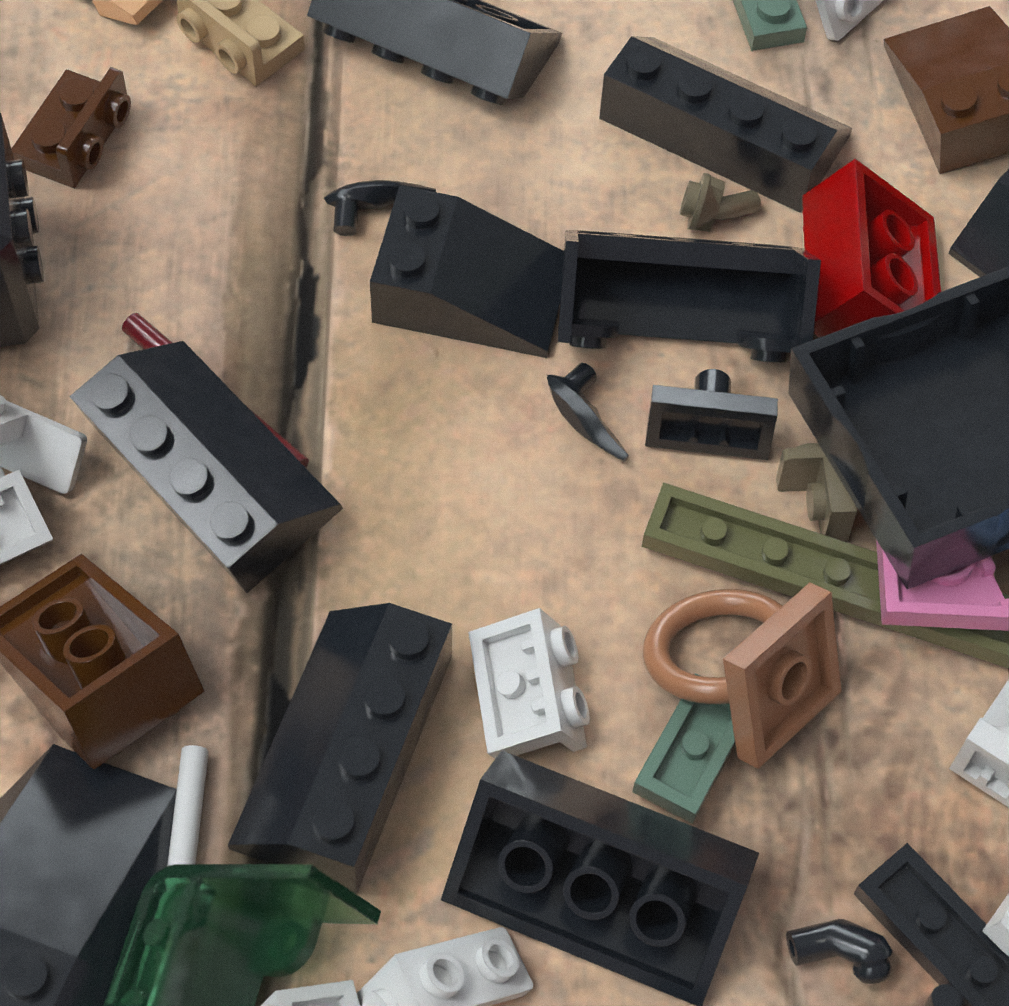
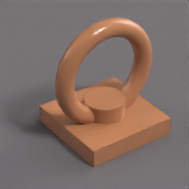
(771, 678)

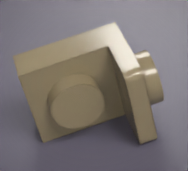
(826, 497)

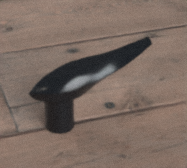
(362, 195)
(579, 412)

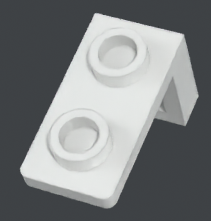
(455, 972)

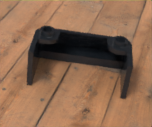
(687, 291)

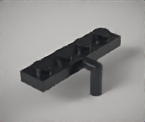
(937, 931)

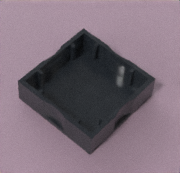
(919, 424)

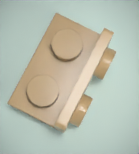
(242, 35)

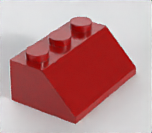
(871, 248)

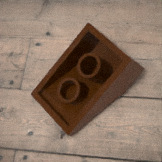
(957, 85)
(94, 660)

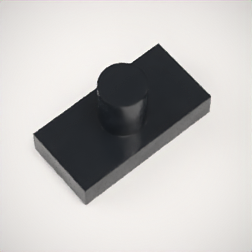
(711, 418)

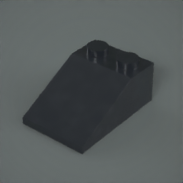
(465, 275)

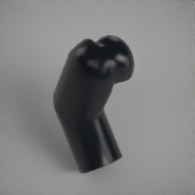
(843, 939)

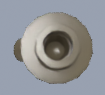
(705, 203)

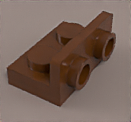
(73, 126)

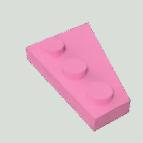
(955, 600)

